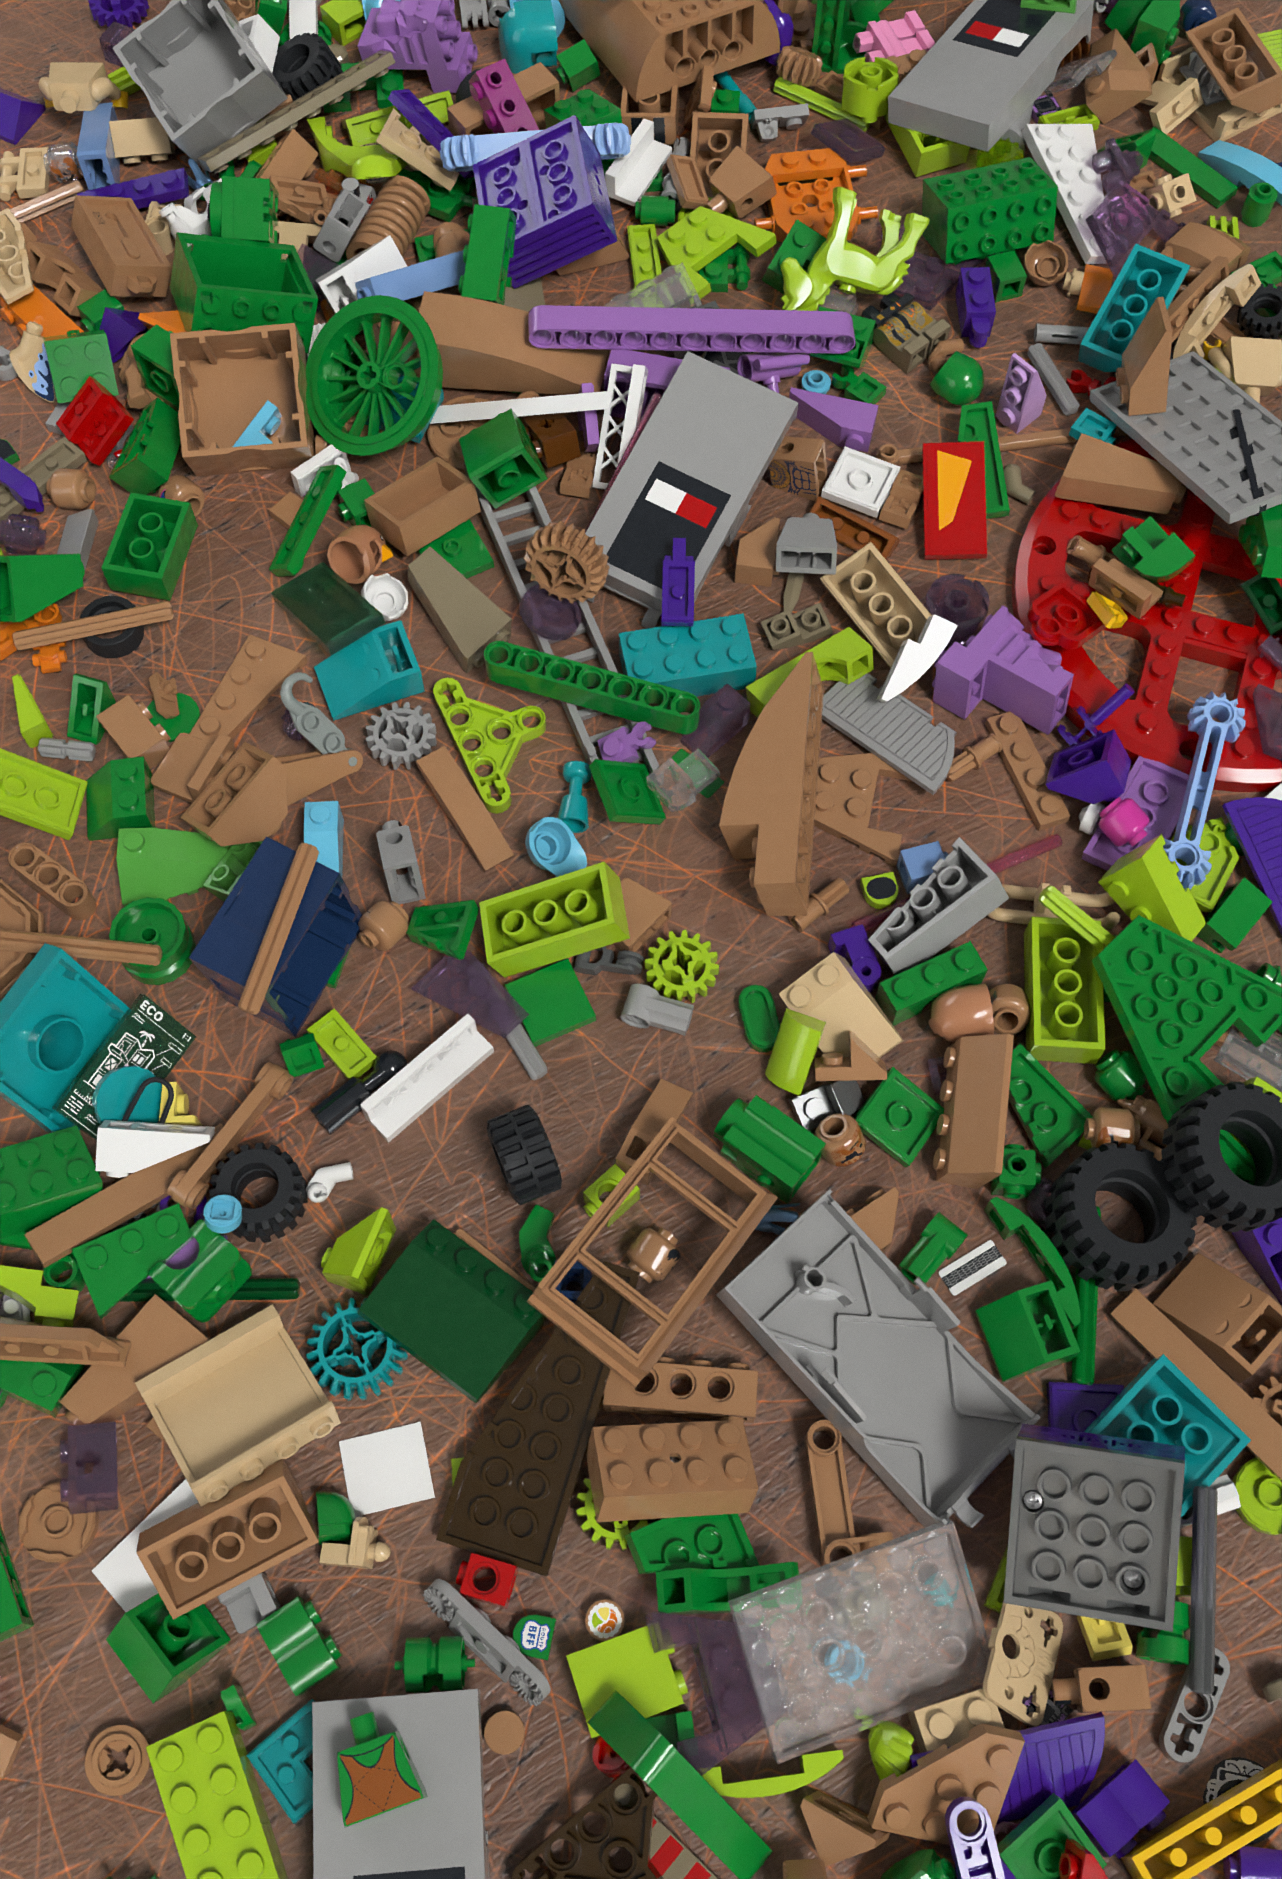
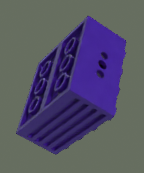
(556, 194)

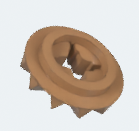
(99, 1760)

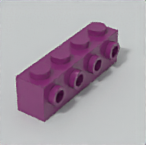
(501, 99)

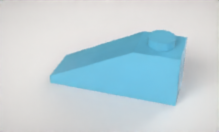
(325, 831)

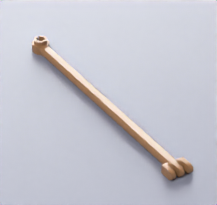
(1006, 443)

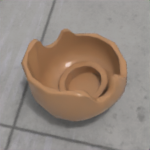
(1045, 263)

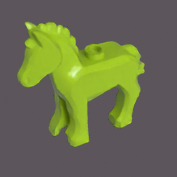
(851, 265)

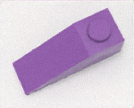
(837, 418)

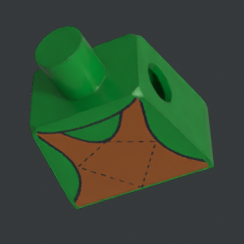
(376, 1773)

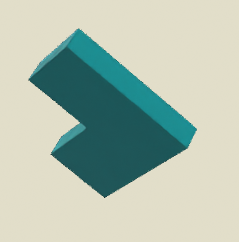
(284, 1766)

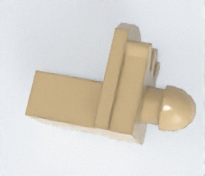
(361, 1550)

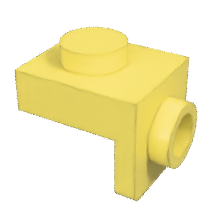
(1105, 1638)

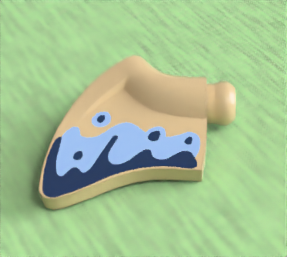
(32, 364)

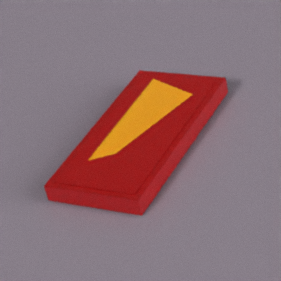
(954, 500)

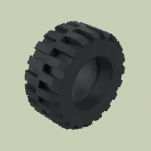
(1200, 1169)
(1091, 1245)

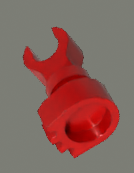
(1083, 383)

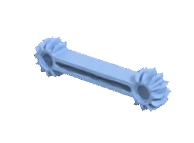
(463, 151)
(1201, 783)

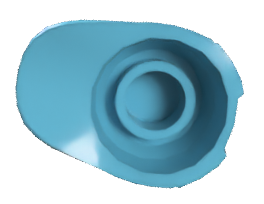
(554, 847)

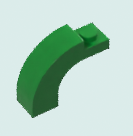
(709, 1590)

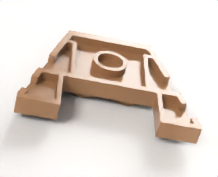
(846, 800)

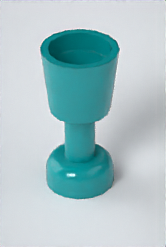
(574, 806)

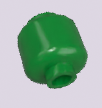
(1120, 1075)

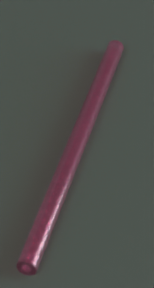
(997, 866)

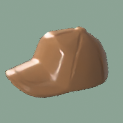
(449, 239)

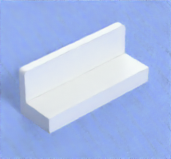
(633, 174)

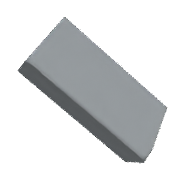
(79, 534)

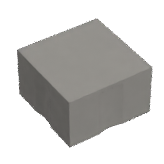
(200, 74)

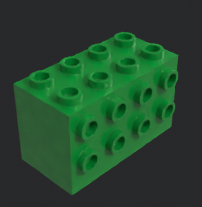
(989, 210)

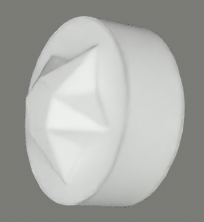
(1090, 817)

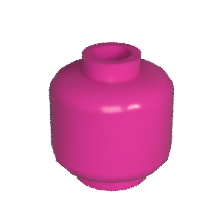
(1123, 822)

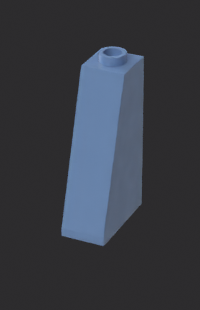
(96, 148)
(415, 279)

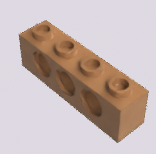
(698, 1403)

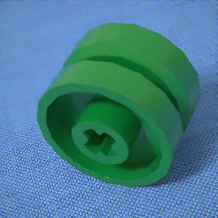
(159, 924)

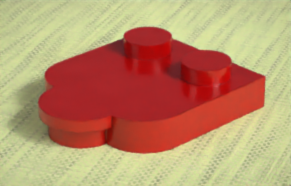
(1063, 618)

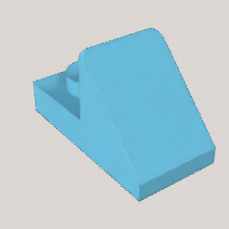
(264, 423)

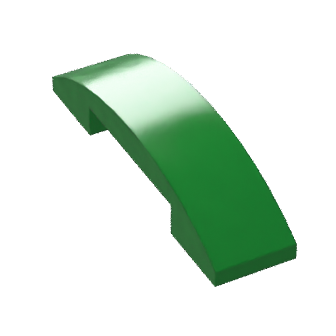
(1011, 1221)

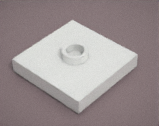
(860, 482)

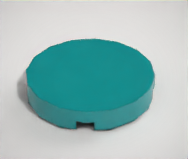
(117, 1090)

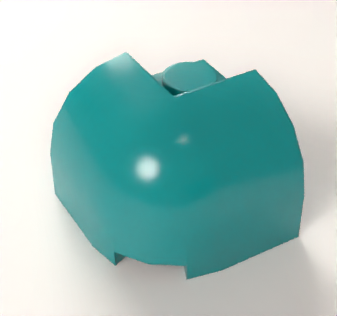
(528, 35)

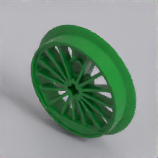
(375, 376)

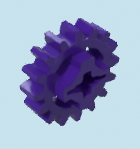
(119, 11)

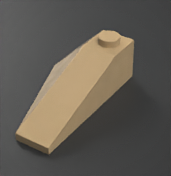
(14, 262)

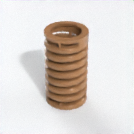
(395, 212)

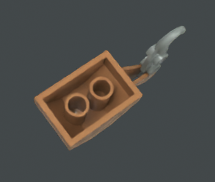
(256, 788)

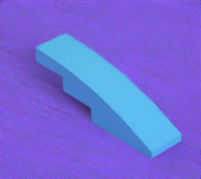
(1242, 166)

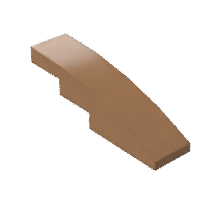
(464, 808)

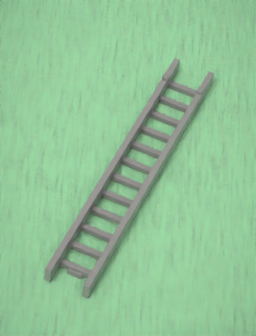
(587, 625)

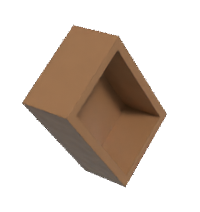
(422, 505)

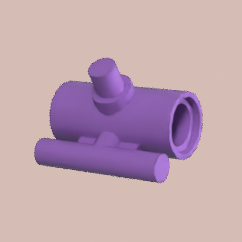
(771, 367)

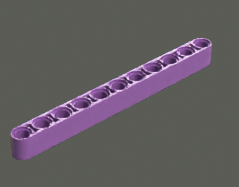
(690, 329)

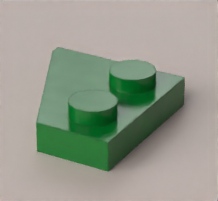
(444, 927)

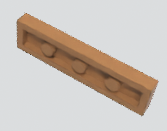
(1027, 771)

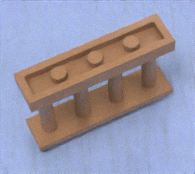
(1190, 296)

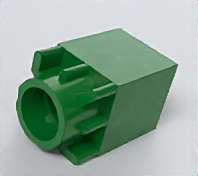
(768, 1146)

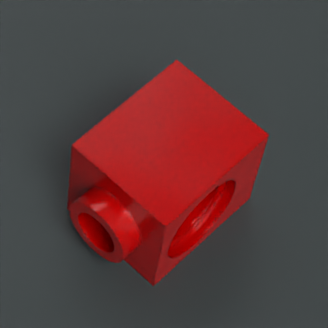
(504, 1585)

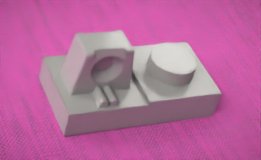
(769, 119)

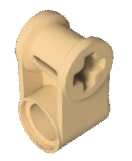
(160, 227)

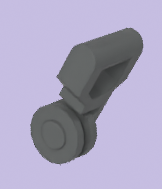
(627, 963)

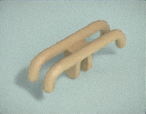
(1040, 910)

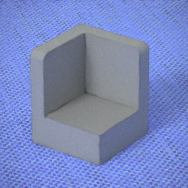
(250, 1602)

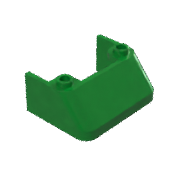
(835, 35)

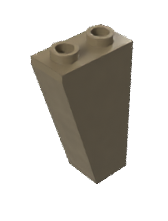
(457, 609)

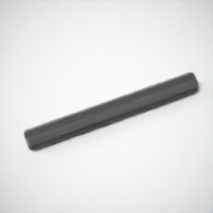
(1203, 1590)

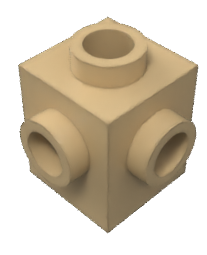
(1171, 194)

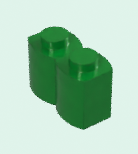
(299, 1645)

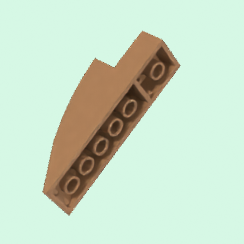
(490, 349)
(774, 793)

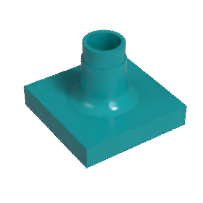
(50, 1031)

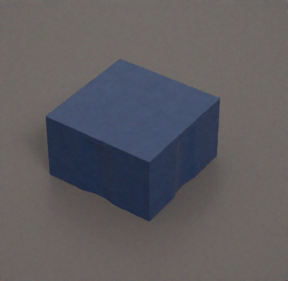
(314, 947)

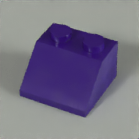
(1091, 769)

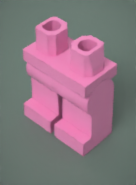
(893, 37)

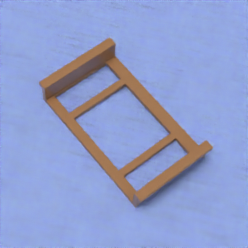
(594, 1336)

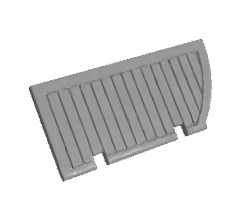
(892, 731)

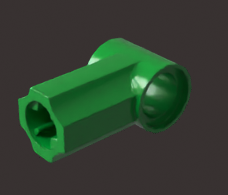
(937, 1243)

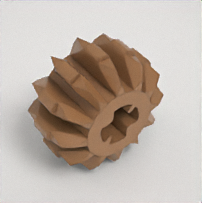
(799, 66)

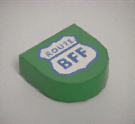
(535, 1636)

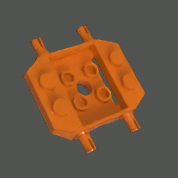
(791, 199)

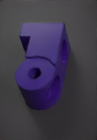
(859, 953)

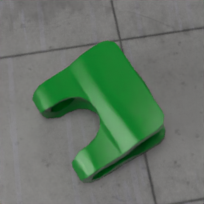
(209, 1280)

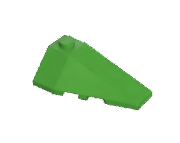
(164, 862)

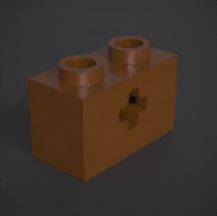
(552, 438)

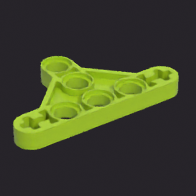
(480, 726)

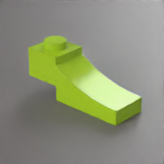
(49, 1304)

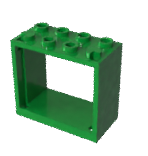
(240, 285)

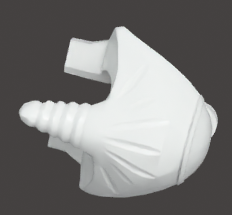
(186, 218)

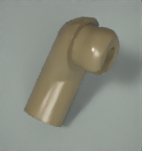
(1014, 484)

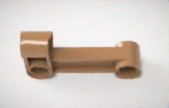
(832, 1497)

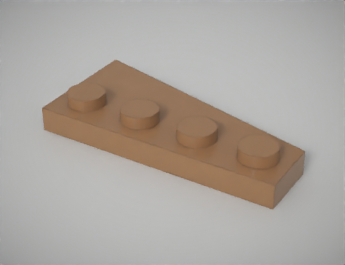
(246, 687)

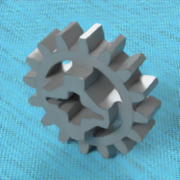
(401, 735)

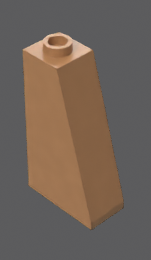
(1118, 478)
(156, 1339)

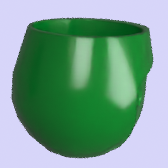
(959, 380)

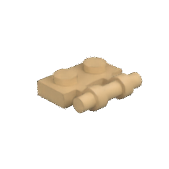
(31, 177)

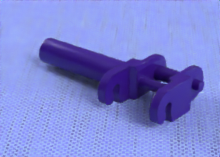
(1098, 716)

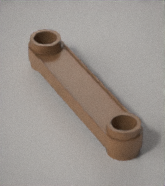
(191, 1186)

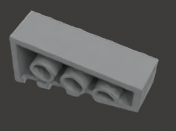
(939, 911)

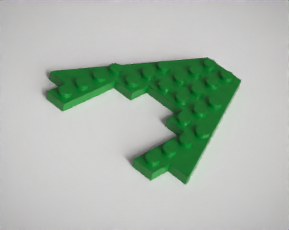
(1174, 1009)

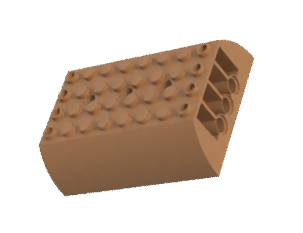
(669, 41)

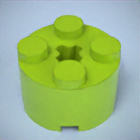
(868, 87)

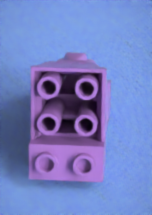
(421, 38)
(1007, 671)

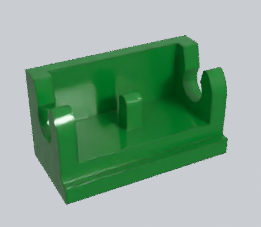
(1234, 916)

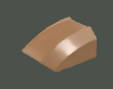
(1201, 244)

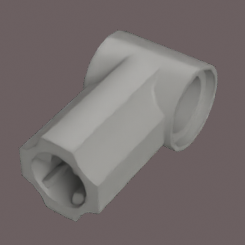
(647, 1008)

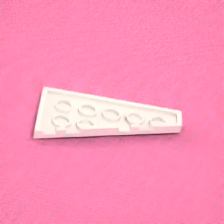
(1066, 157)

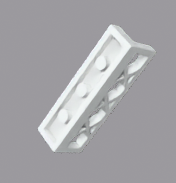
(632, 416)
(426, 1078)

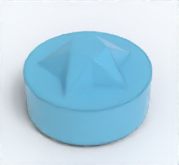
(223, 1213)

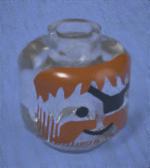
(62, 162)

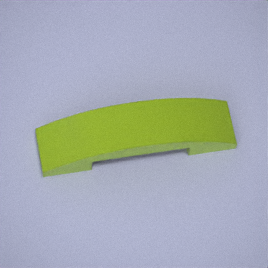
(811, 1765)

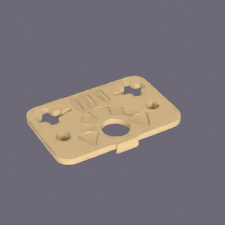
(1029, 1668)

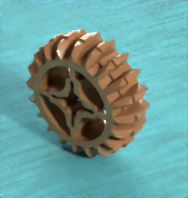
(585, 560)

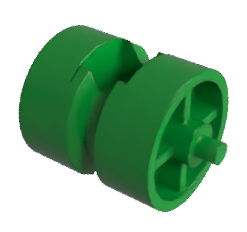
(434, 1664)

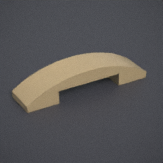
(1232, 290)

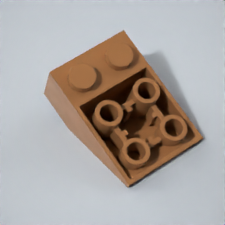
(1223, 1316)

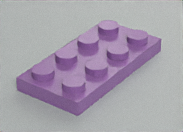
(1159, 794)

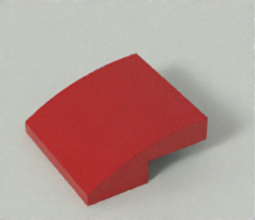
(95, 421)

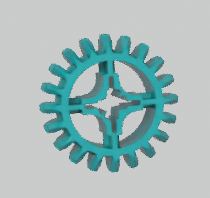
(325, 1364)

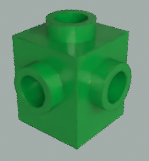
(1014, 1183)

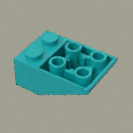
(370, 672)

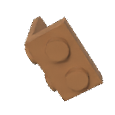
(192, 765)

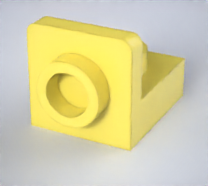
(179, 1107)

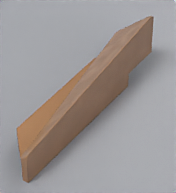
(52, 1344)

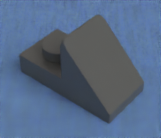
(826, 1100)

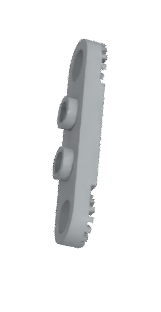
(492, 1647)

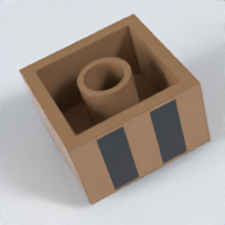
(661, 109)

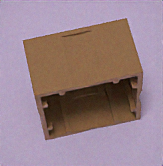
(225, 384)

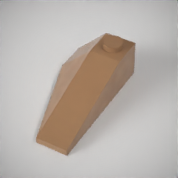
(1120, 84)

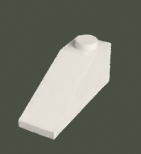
(132, 1146)

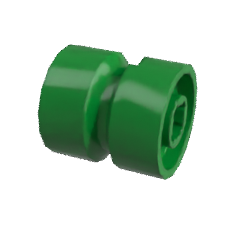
(1166, 1645)

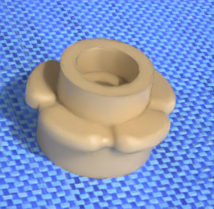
(1073, 282)

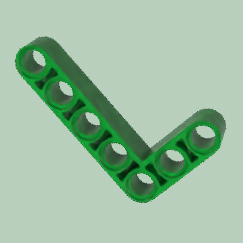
(680, 1786)

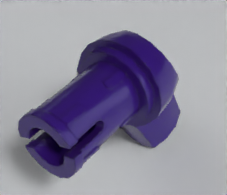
(785, 28)

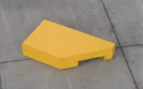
(1107, 610)

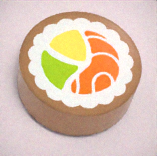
(604, 1620)

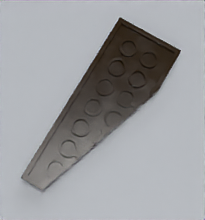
(528, 1459)

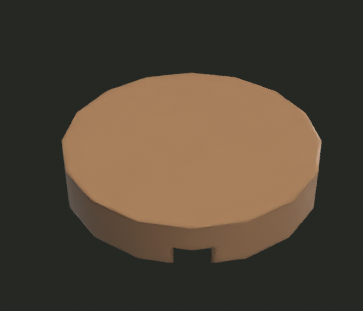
(51, 1531)

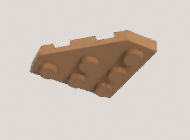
(972, 1768)

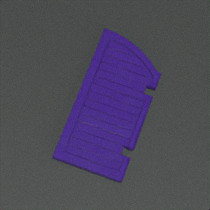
(1259, 833)
(1053, 1760)

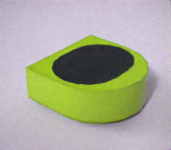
(880, 890)

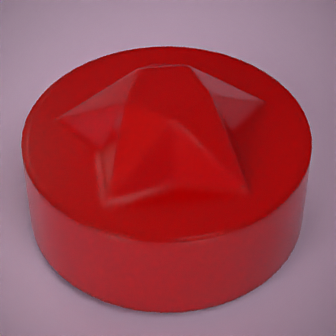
(607, 1759)

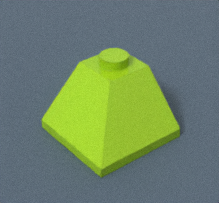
(360, 1253)

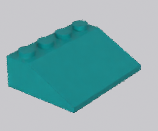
(1172, 1410)

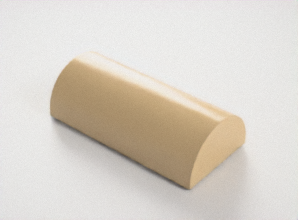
(877, 601)

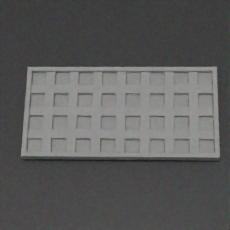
(1196, 437)

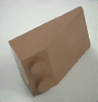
(715, 138)
(1147, 364)

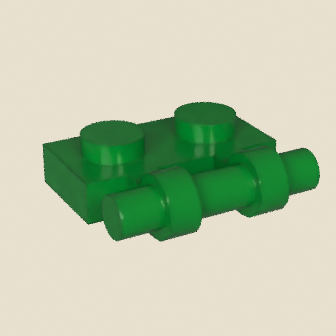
(720, 276)

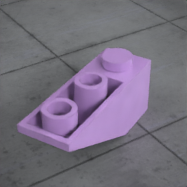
(1021, 395)

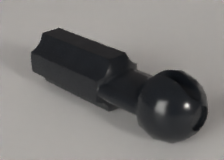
(346, 1101)

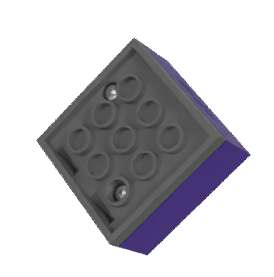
(1095, 1526)

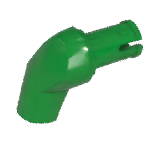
(535, 1248)

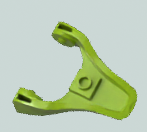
(354, 161)

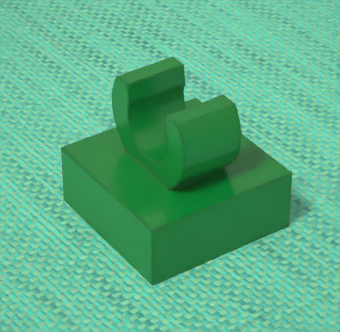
(302, 1055)

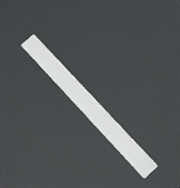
(523, 407)

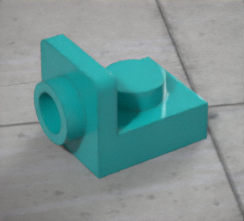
(1094, 426)

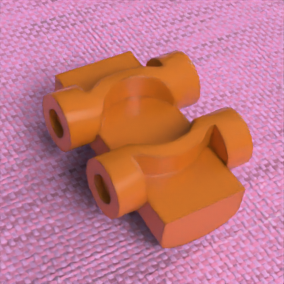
(50, 657)

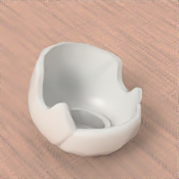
(386, 595)

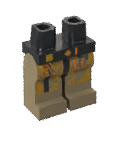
(905, 330)

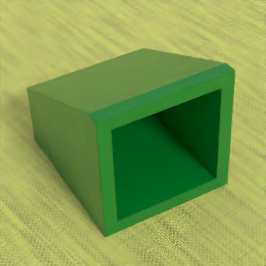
(36, 582)

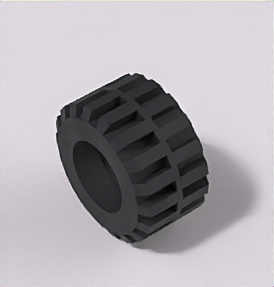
(304, 64)
(524, 1154)
(257, 1164)

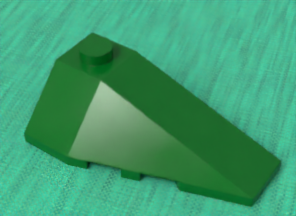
(38, 1383)

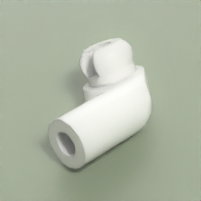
(325, 1180)

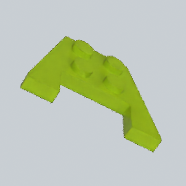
(705, 236)

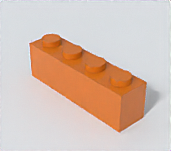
(38, 309)

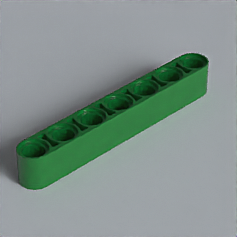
(603, 698)

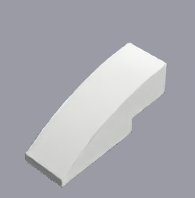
(917, 657)

